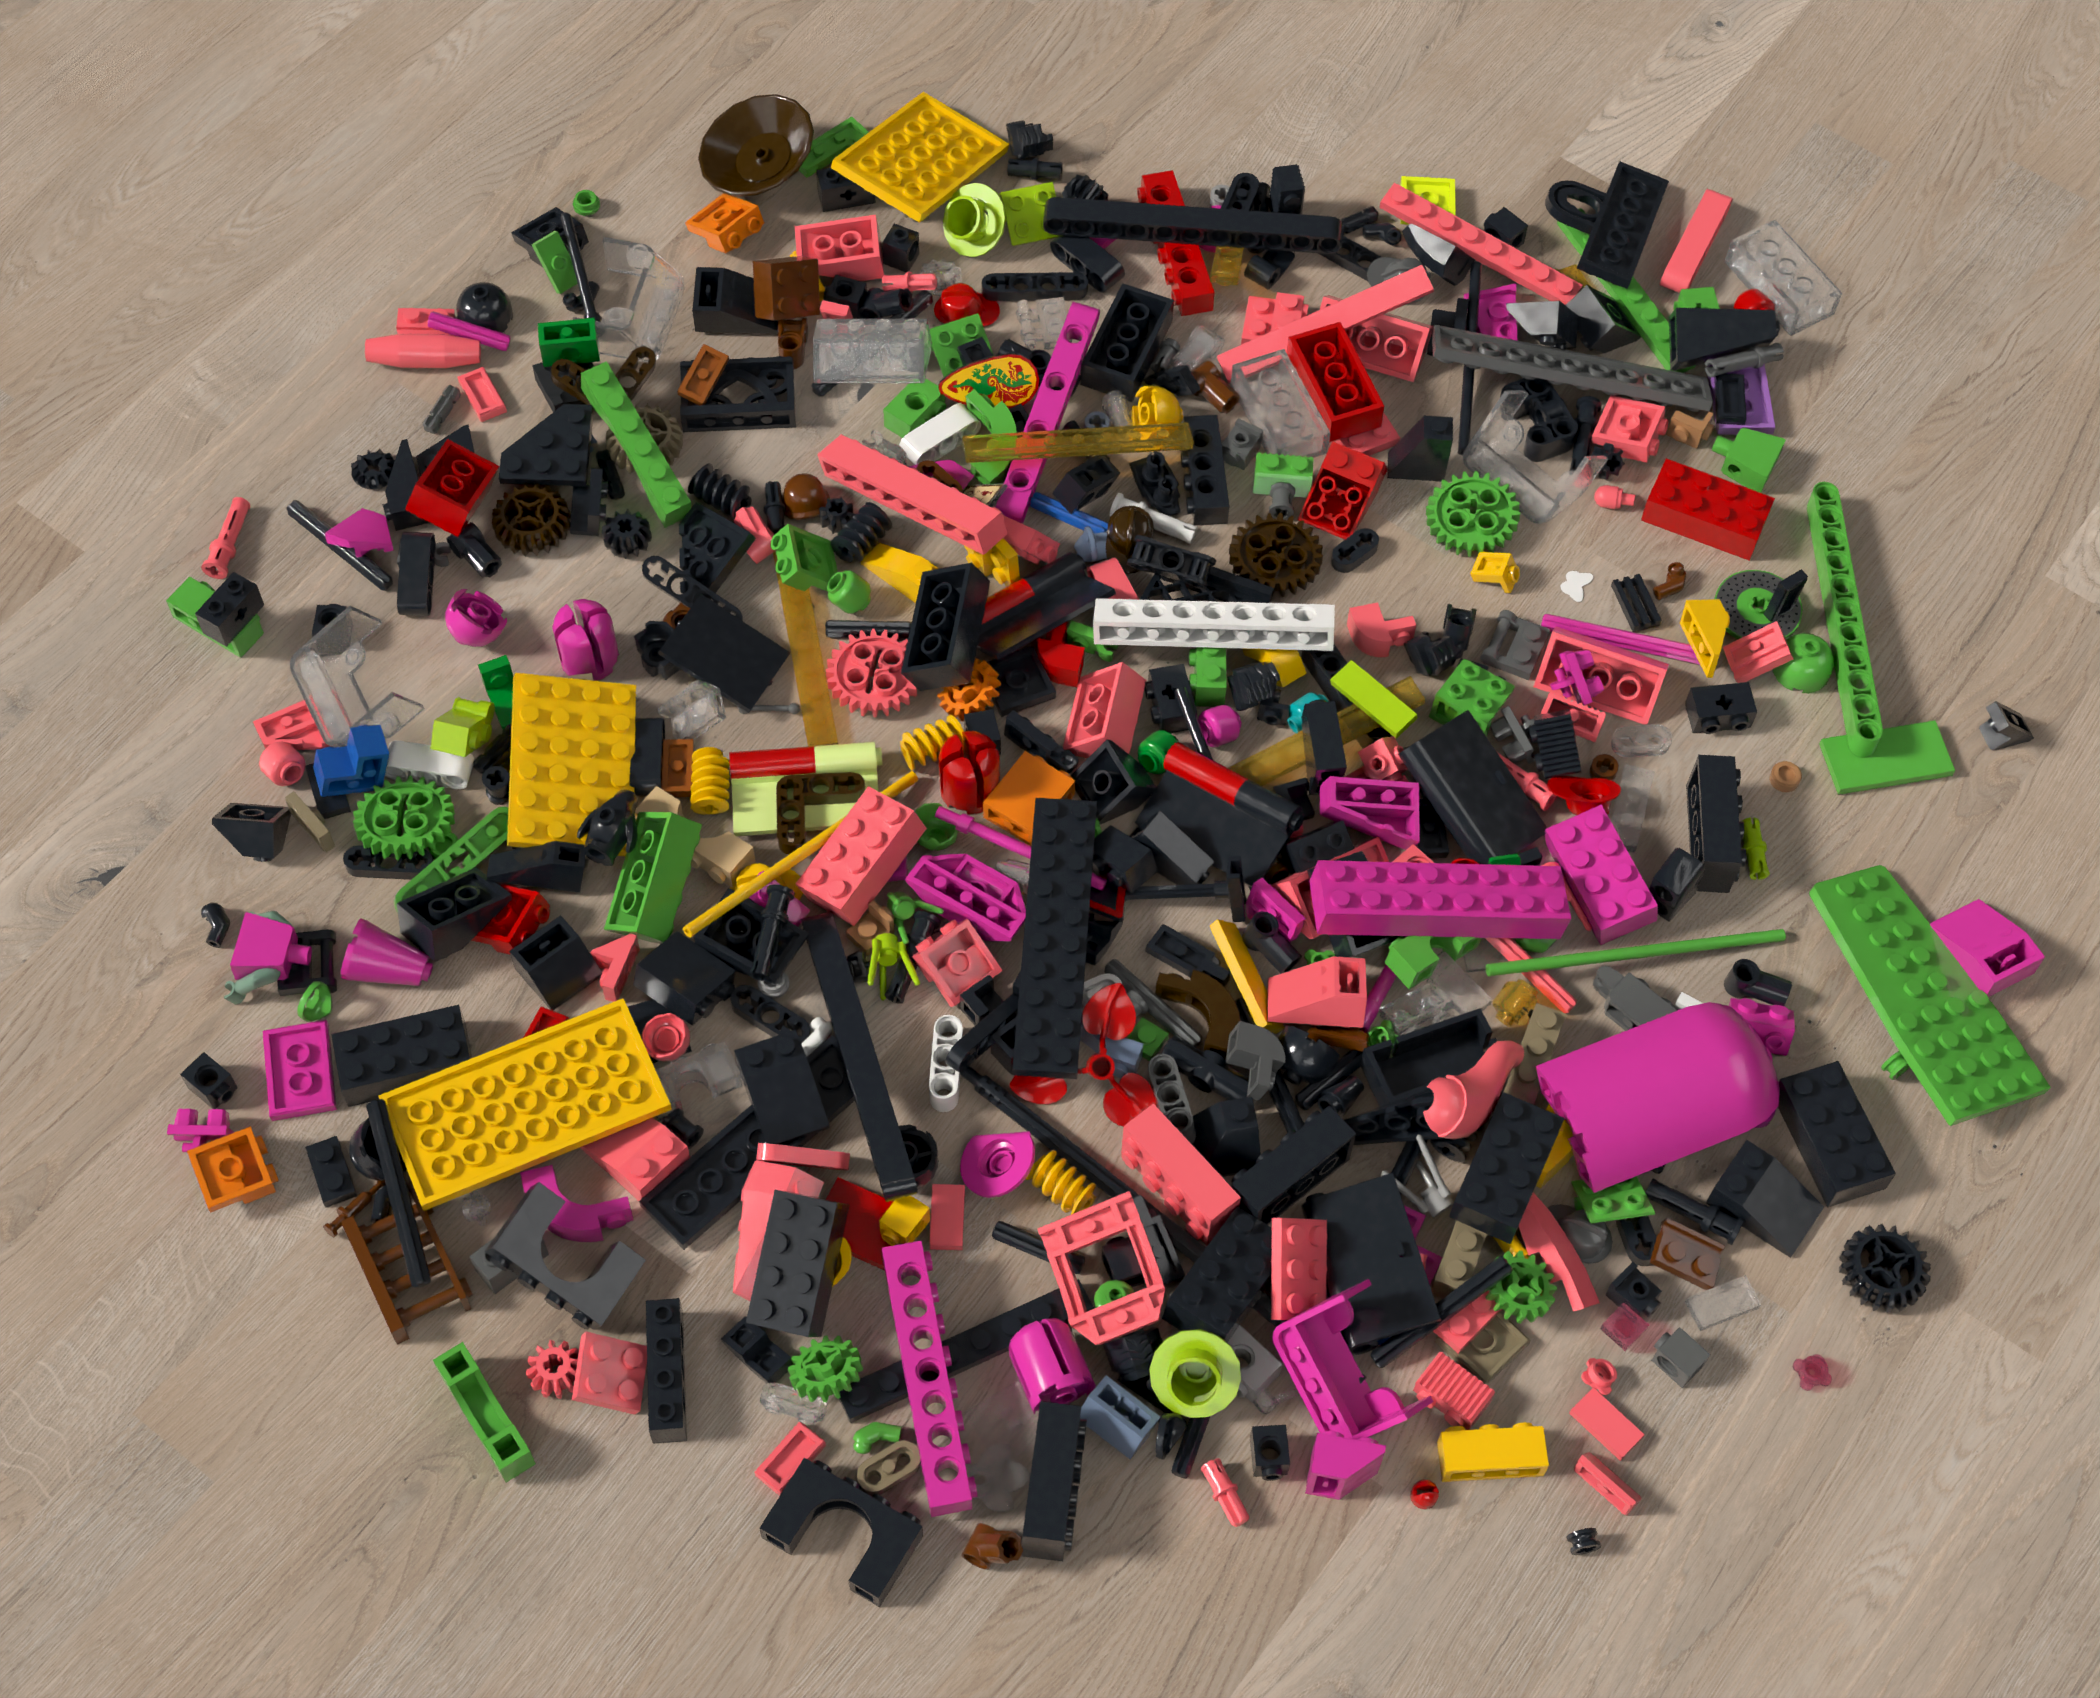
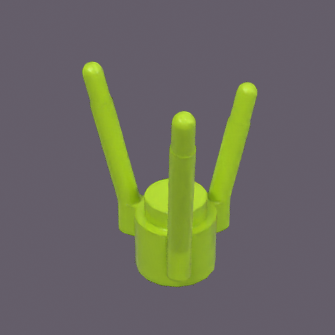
(886, 951)

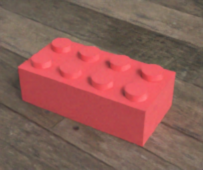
(861, 855)
(1178, 1173)

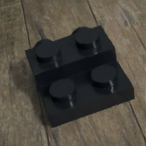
(543, 226)

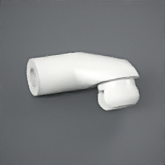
(821, 1031)

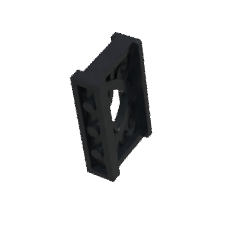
(747, 415)

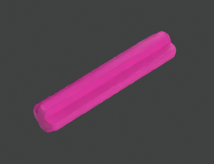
(468, 330)

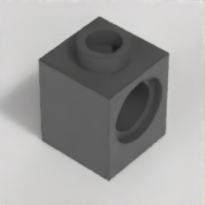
(1679, 1356)

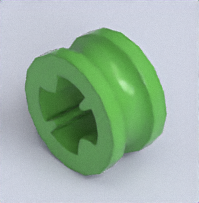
(1895, 1065)

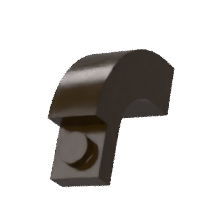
(1208, 999)

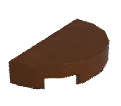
(1339, 1036)

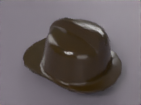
(1121, 532)

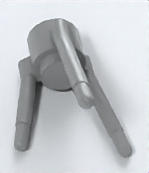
(1437, 1196)

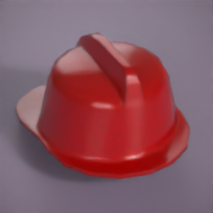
(963, 301)
(1584, 793)

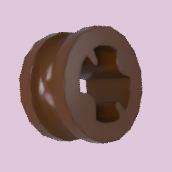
(1604, 760)

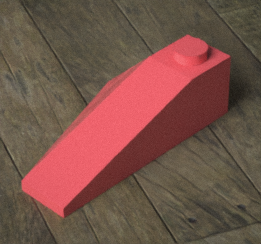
(756, 1206)

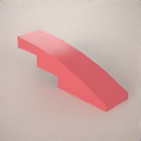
(1545, 1235)

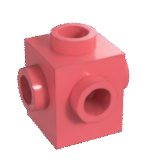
(1382, 760)

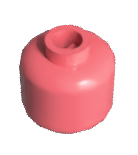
(282, 764)

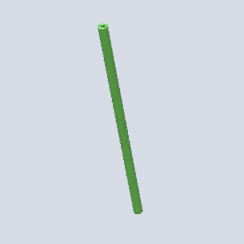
(1635, 952)

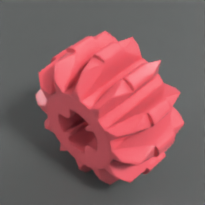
(542, 1369)

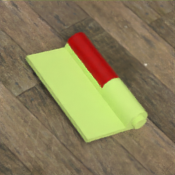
(757, 772)

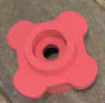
(1600, 1375)

